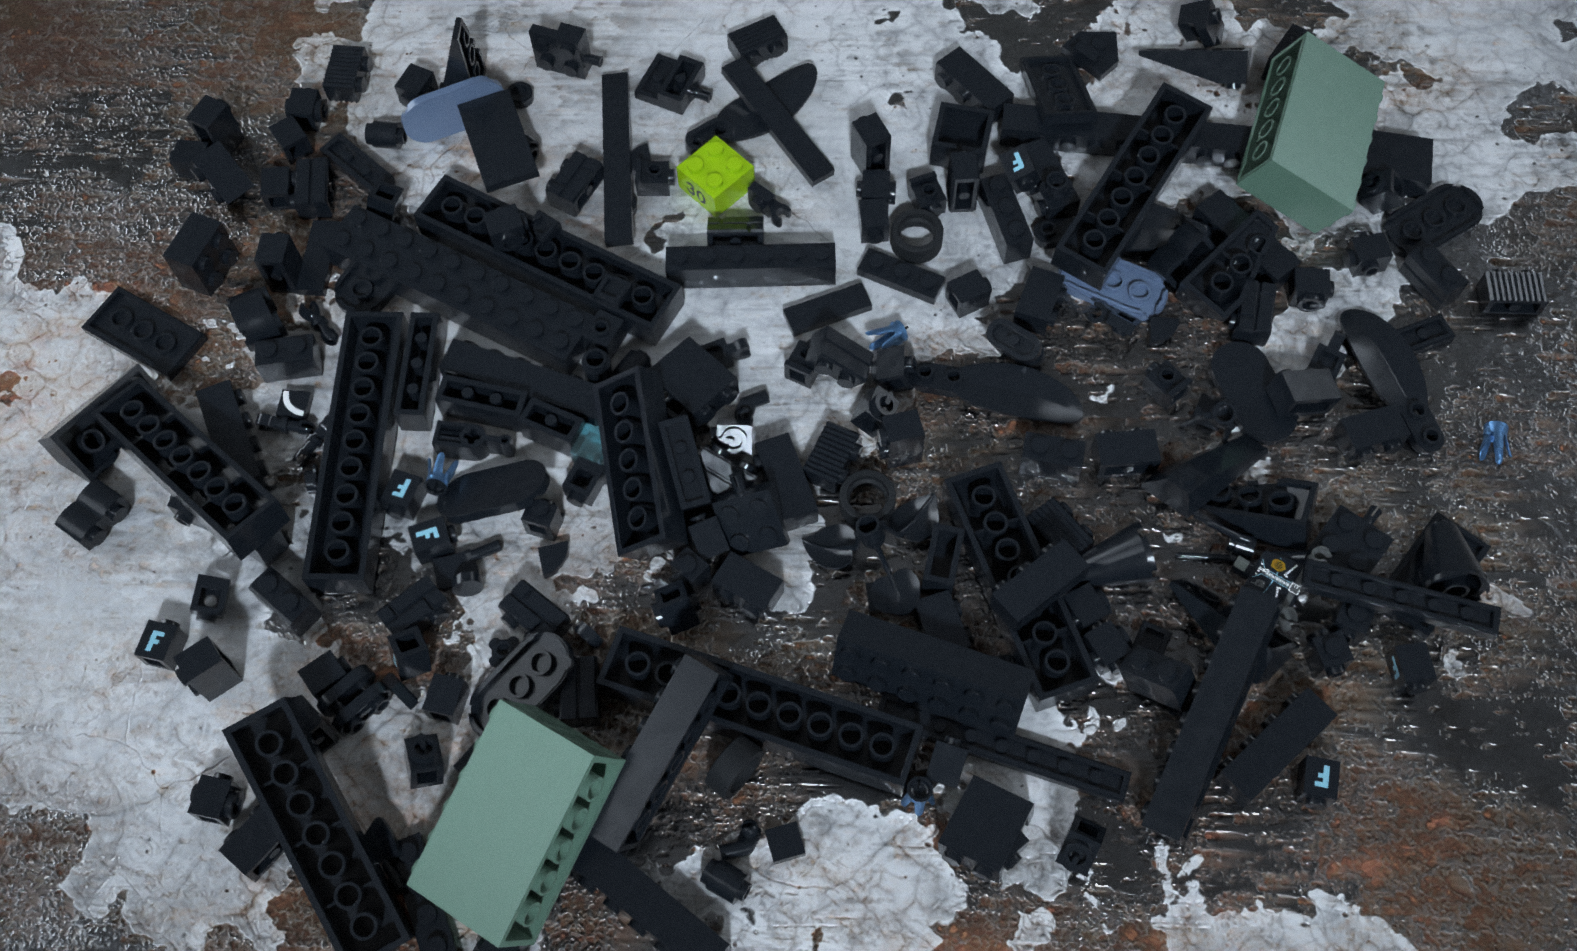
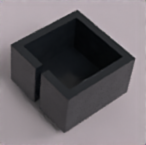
(961, 130)
(201, 254)

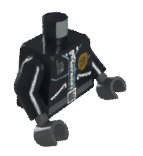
(1280, 576)

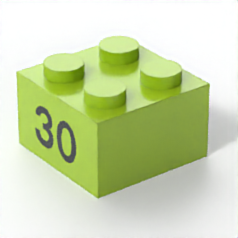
(715, 176)

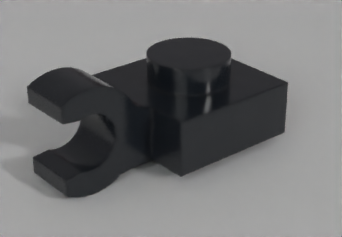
(765, 202)
(1120, 321)
(727, 352)
(1329, 355)

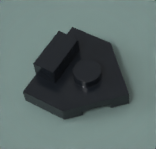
(1093, 52)

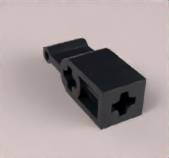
(469, 442)

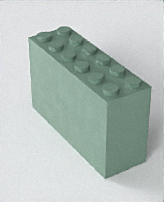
(1311, 133)
(515, 824)

